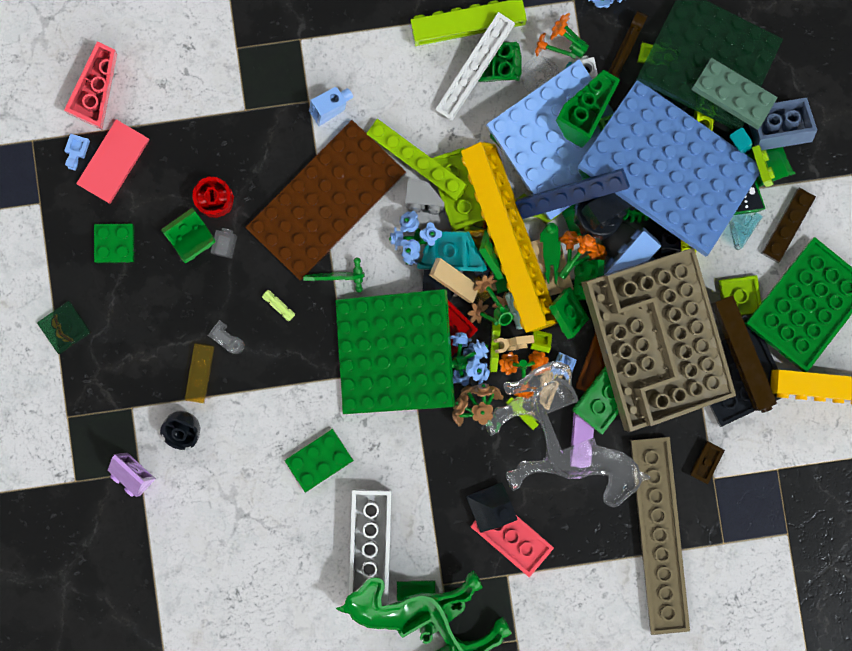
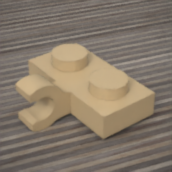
(514, 343)

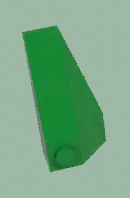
(584, 110)

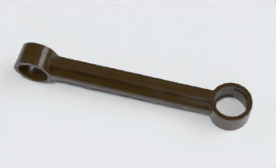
(627, 44)

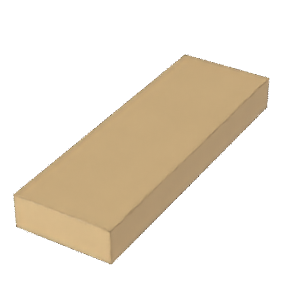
(453, 280)

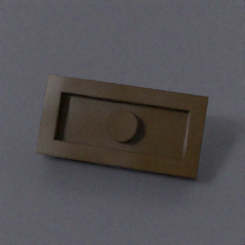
(707, 462)

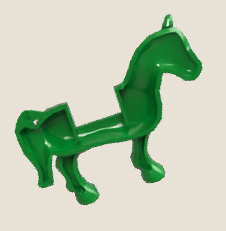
(418, 610)

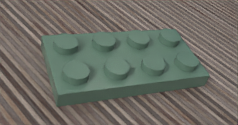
(734, 93)

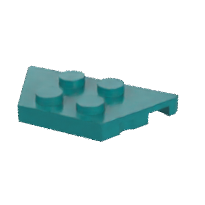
(456, 249)

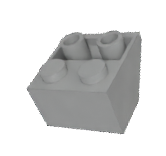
(423, 197)

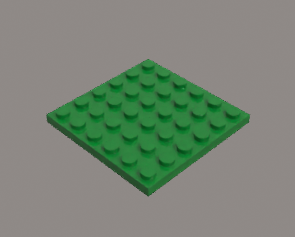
(395, 352)

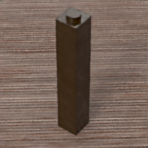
(744, 354)

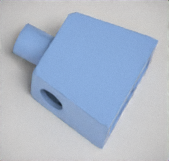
(329, 104)

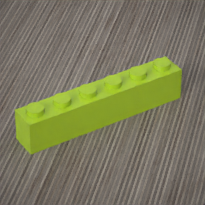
(464, 22)

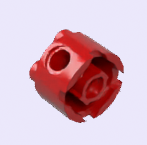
(213, 197)

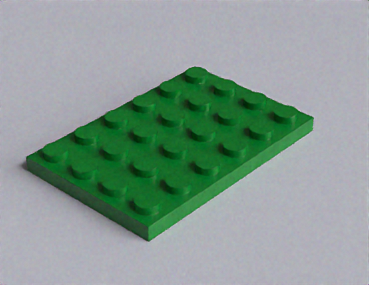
(806, 306)

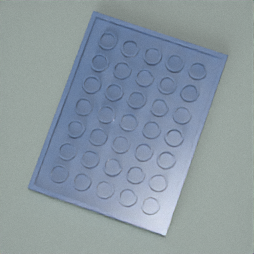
(674, 167)

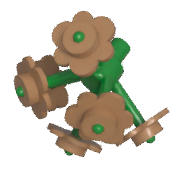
(480, 412)

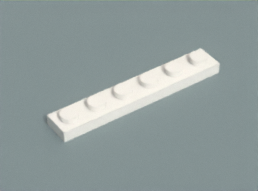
(475, 66)

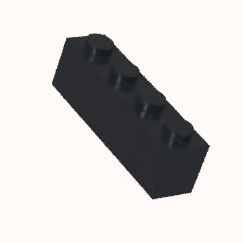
(604, 209)

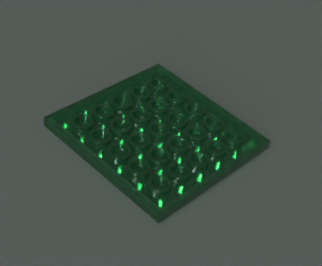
(692, 37)

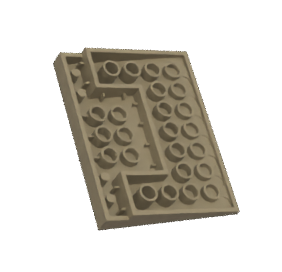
(658, 339)

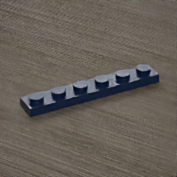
(573, 193)

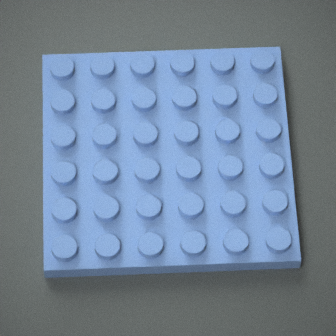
(535, 141)

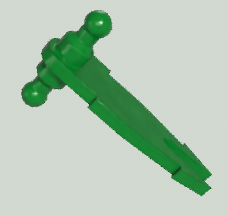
(551, 249)
(357, 275)

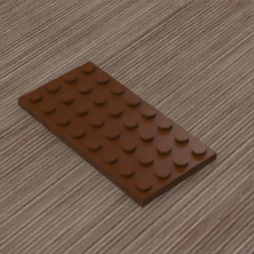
(326, 200)

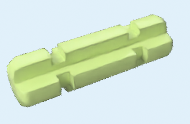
(278, 305)

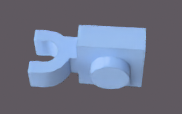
(76, 148)

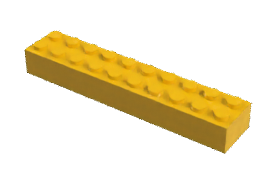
(509, 236)

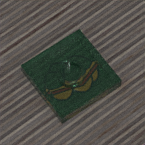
(64, 327)

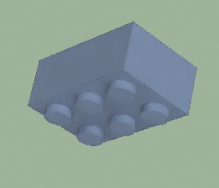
(786, 125)

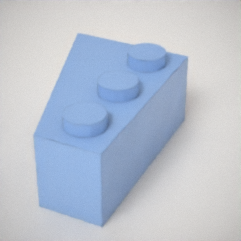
(637, 251)

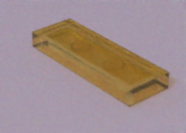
(199, 373)

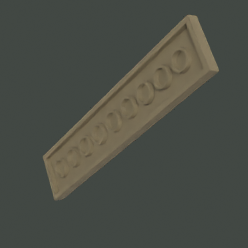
(660, 537)

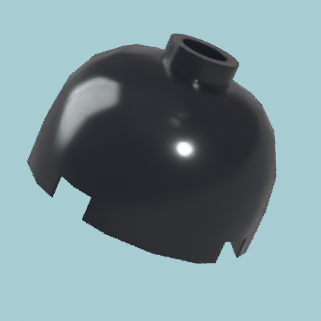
(180, 430)

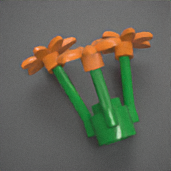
(578, 46)

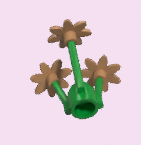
(502, 313)

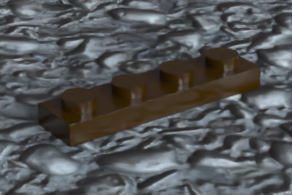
(788, 225)

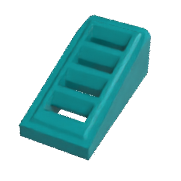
(742, 141)

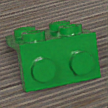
(189, 235)

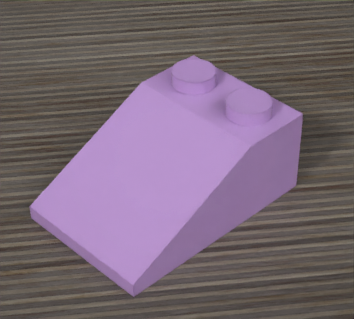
(130, 473)

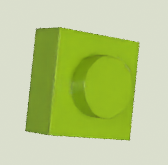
(542, 341)

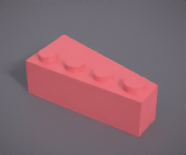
(93, 88)

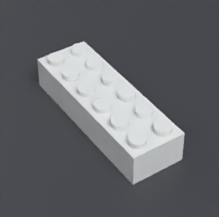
(370, 538)

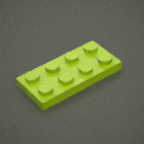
(466, 209)

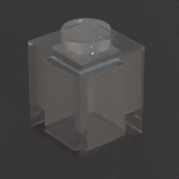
(224, 243)

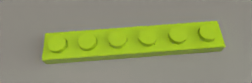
(417, 159)

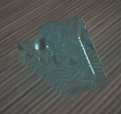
(740, 233)

